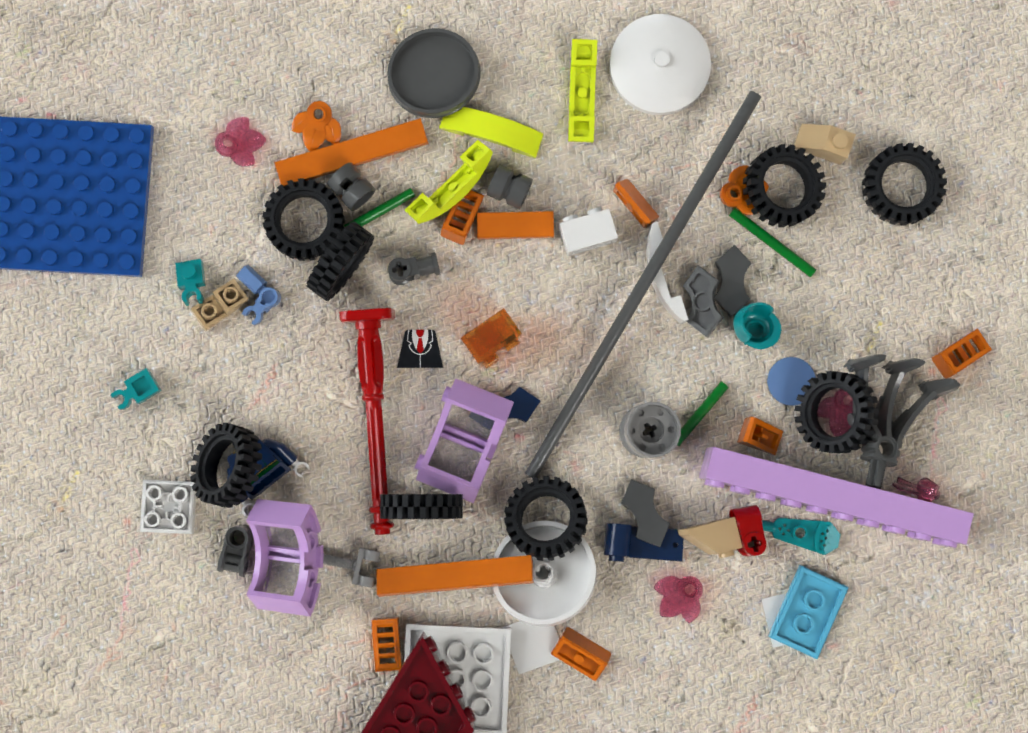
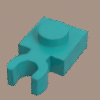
(190, 277)
(139, 387)

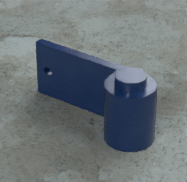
(622, 542)

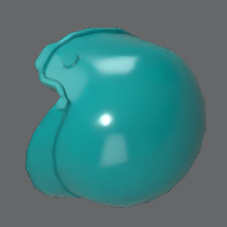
(757, 325)

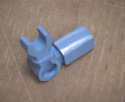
(256, 284)

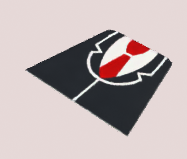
(420, 350)

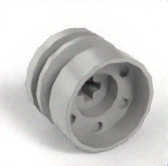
(664, 432)

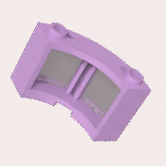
(462, 439)
(285, 557)

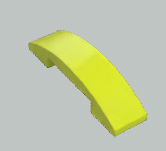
(582, 90)
(494, 129)
(455, 188)

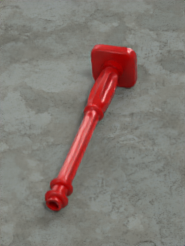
(372, 380)

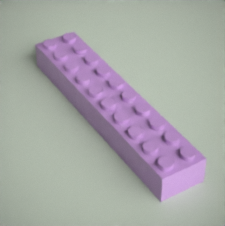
(842, 498)

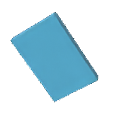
(808, 612)

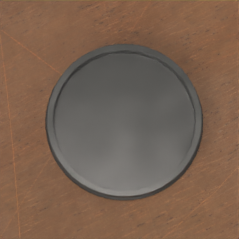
(433, 73)

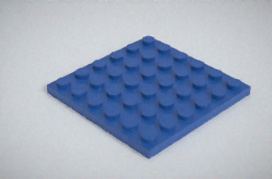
(74, 196)

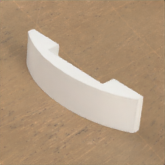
(675, 304)

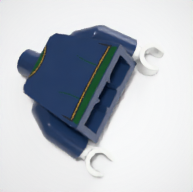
(275, 464)

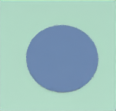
(788, 378)

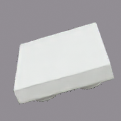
(168, 507)

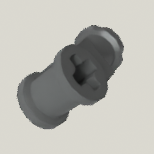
(412, 268)

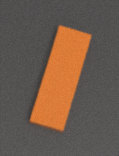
(515, 225)

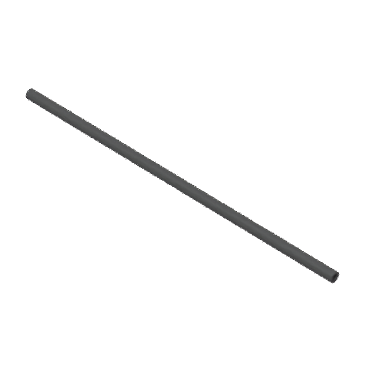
(643, 284)

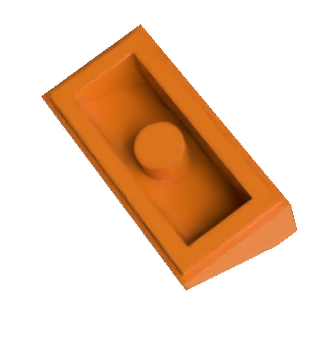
(635, 203)
(581, 653)

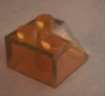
(490, 338)

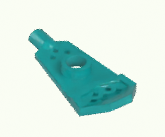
(812, 534)

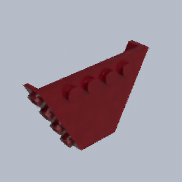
(422, 697)

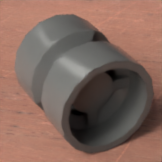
(510, 187)
(357, 193)

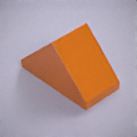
(760, 435)

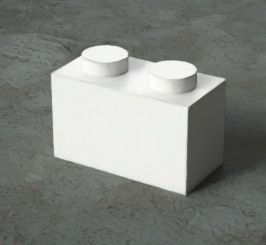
(588, 231)

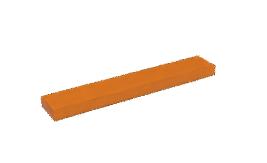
(356, 150)
(455, 575)

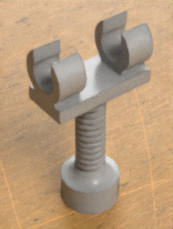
(355, 565)

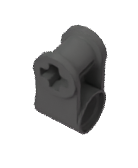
(236, 552)

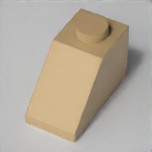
(825, 142)
(714, 537)

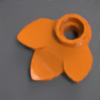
(315, 129)
(736, 184)

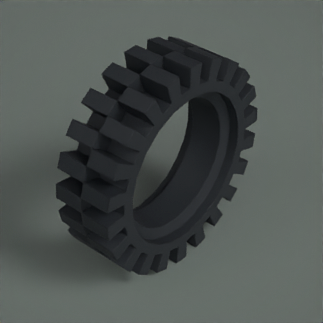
(928, 167)
(808, 172)
(289, 193)
(340, 261)
(863, 418)
(243, 470)
(532, 491)
(421, 506)

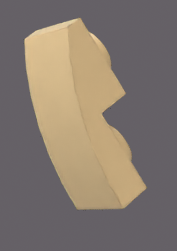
(219, 305)

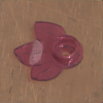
(244, 142)
(836, 411)
(924, 489)
(675, 598)

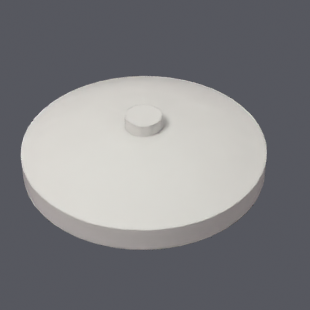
(660, 64)
(559, 585)

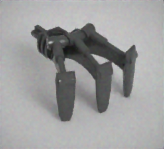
(890, 433)

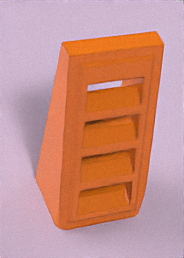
(456, 230)
(949, 364)
(386, 622)

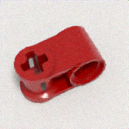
(750, 529)

